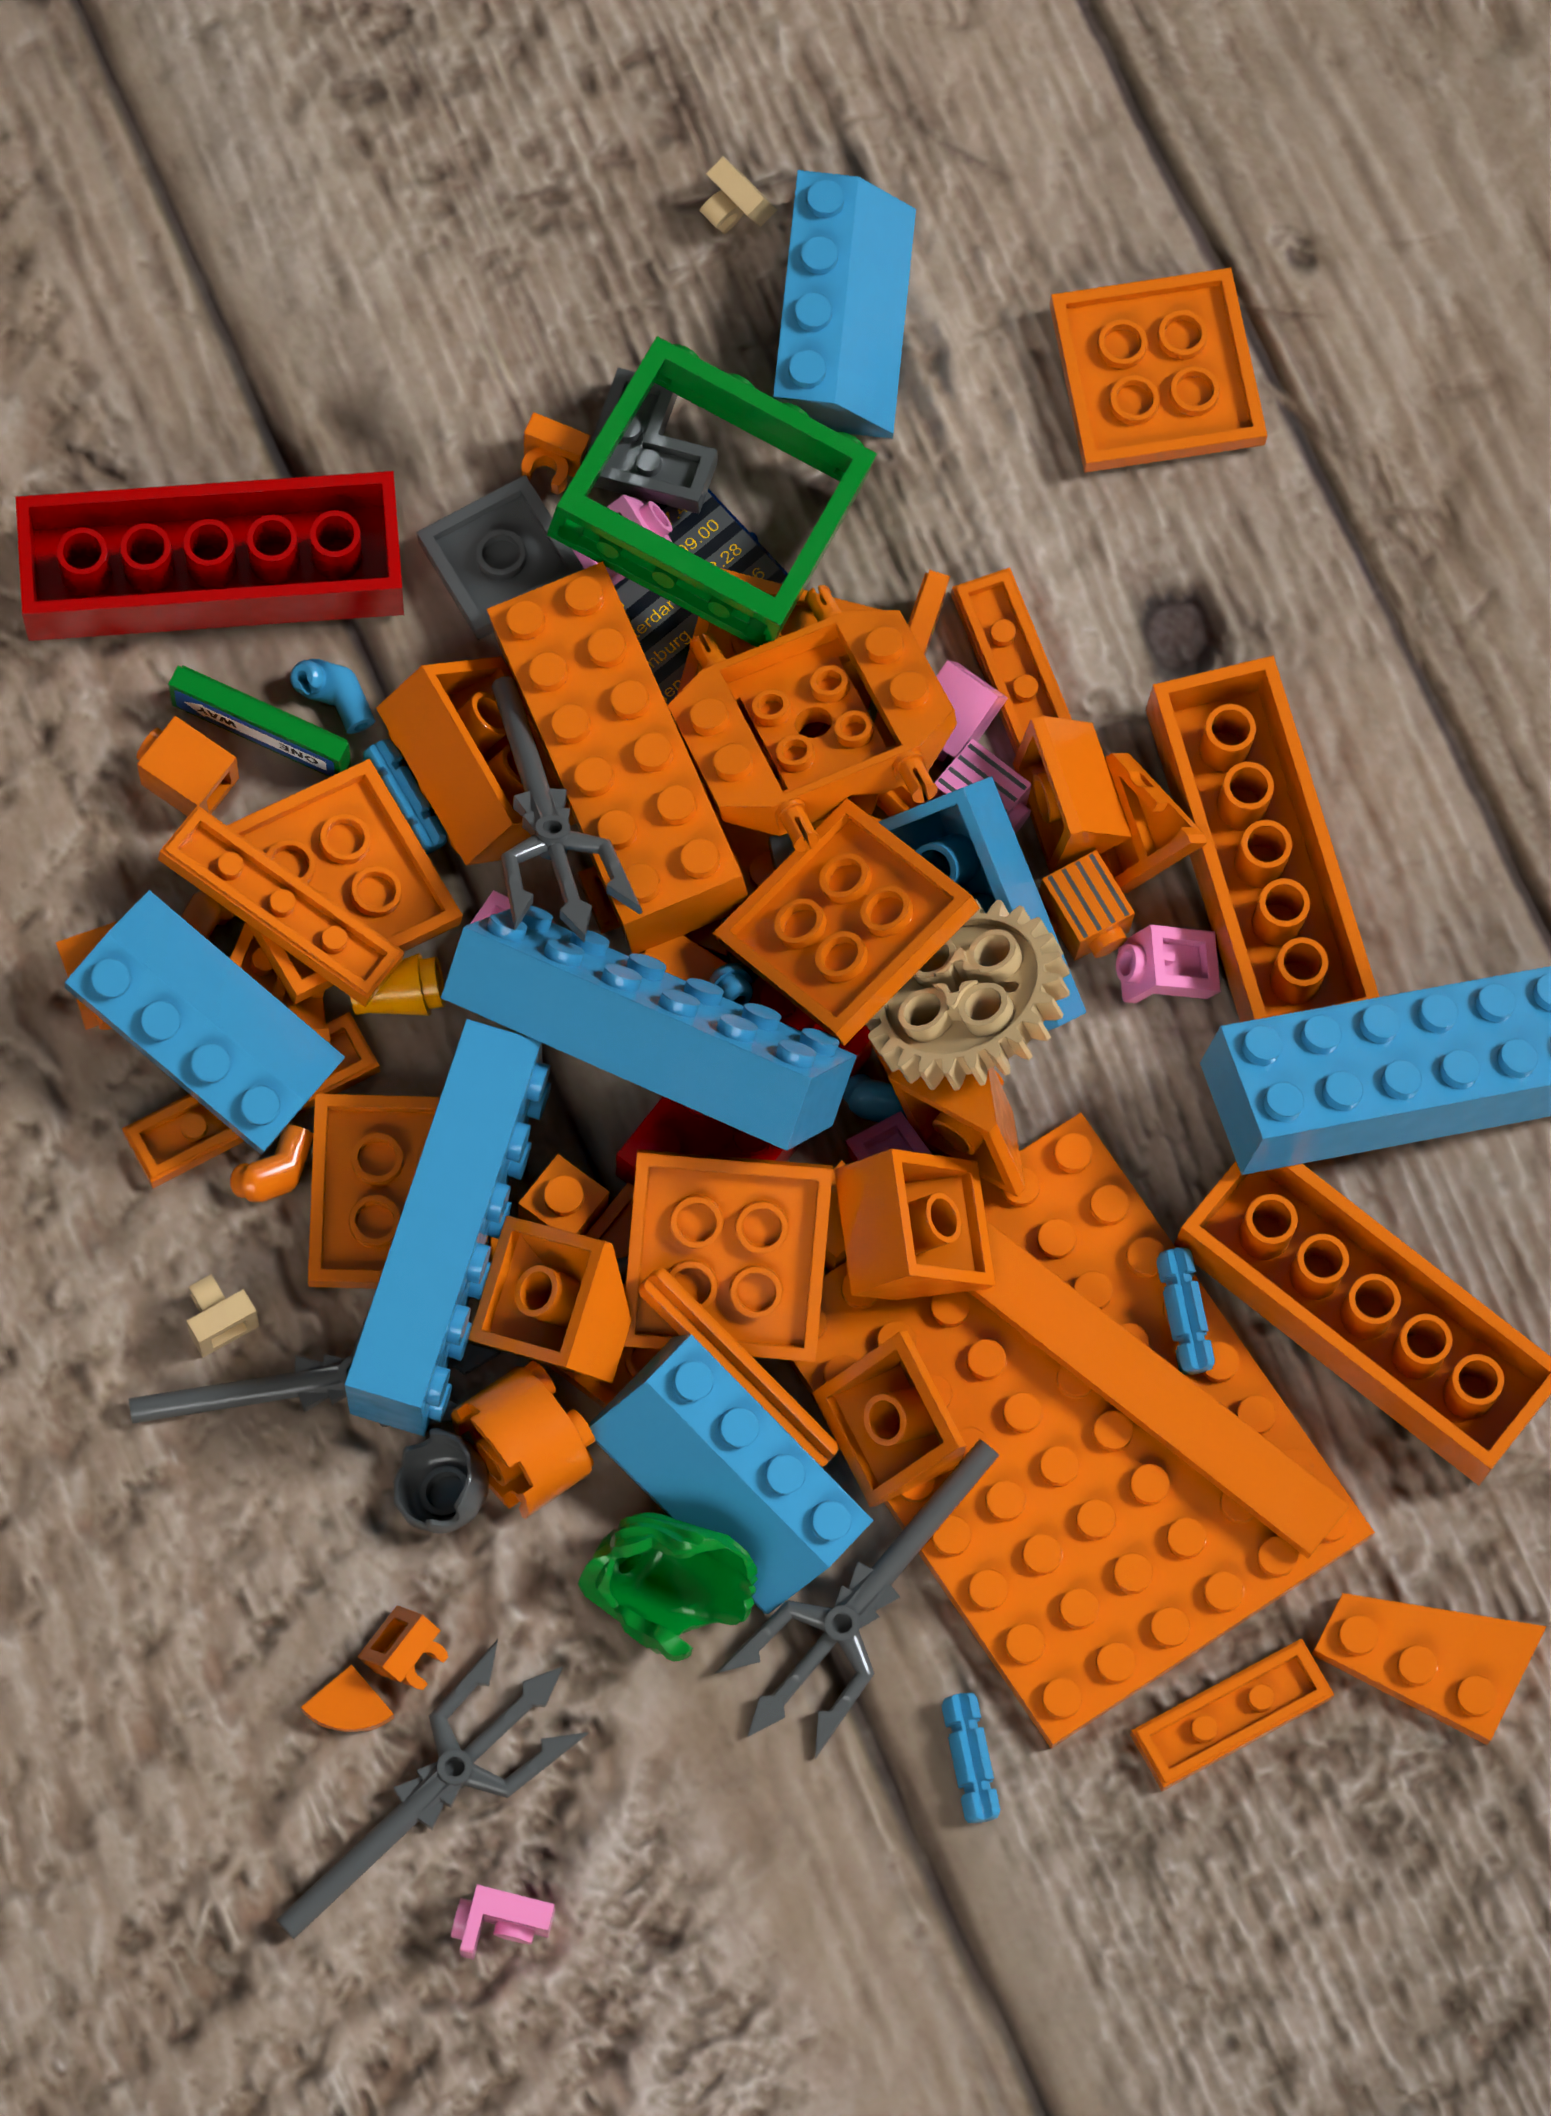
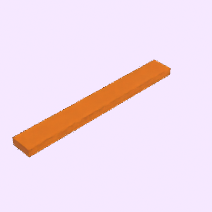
(1159, 1397)

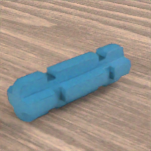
(406, 794)
(1185, 1311)
(971, 1758)

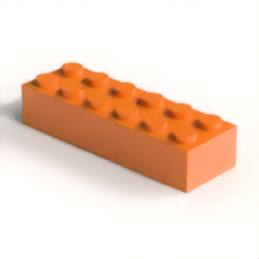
(619, 754)
(1268, 853)
(1371, 1311)

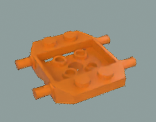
(802, 683)

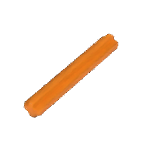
(689, 1317)

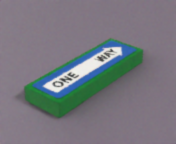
(259, 722)

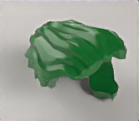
(669, 1580)

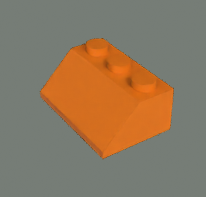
(461, 754)

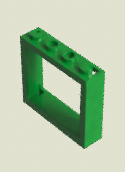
(670, 568)

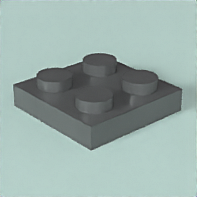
(496, 551)

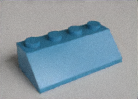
(845, 303)
(977, 848)
(204, 1021)
(728, 1468)

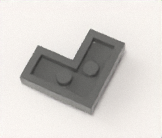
(650, 463)

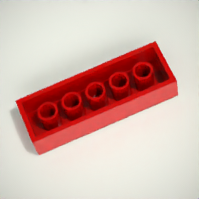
(209, 555)

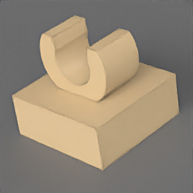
(734, 198)
(219, 1318)

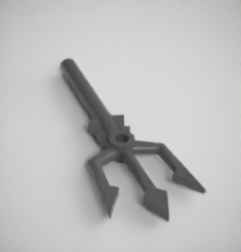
(549, 825)
(311, 1382)
(856, 1606)
(438, 1785)

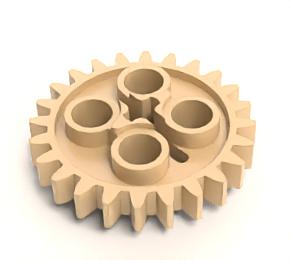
(974, 1001)

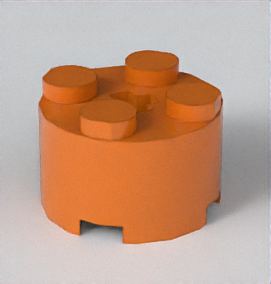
(526, 1438)

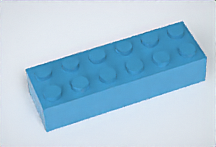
(651, 1026)
(1383, 1070)
(446, 1229)

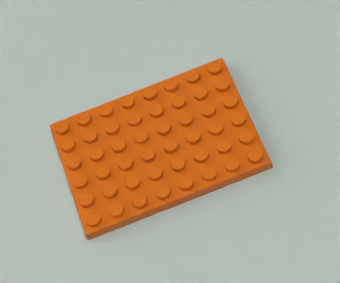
(1087, 1541)

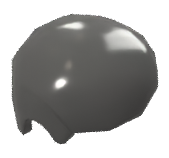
(441, 1483)

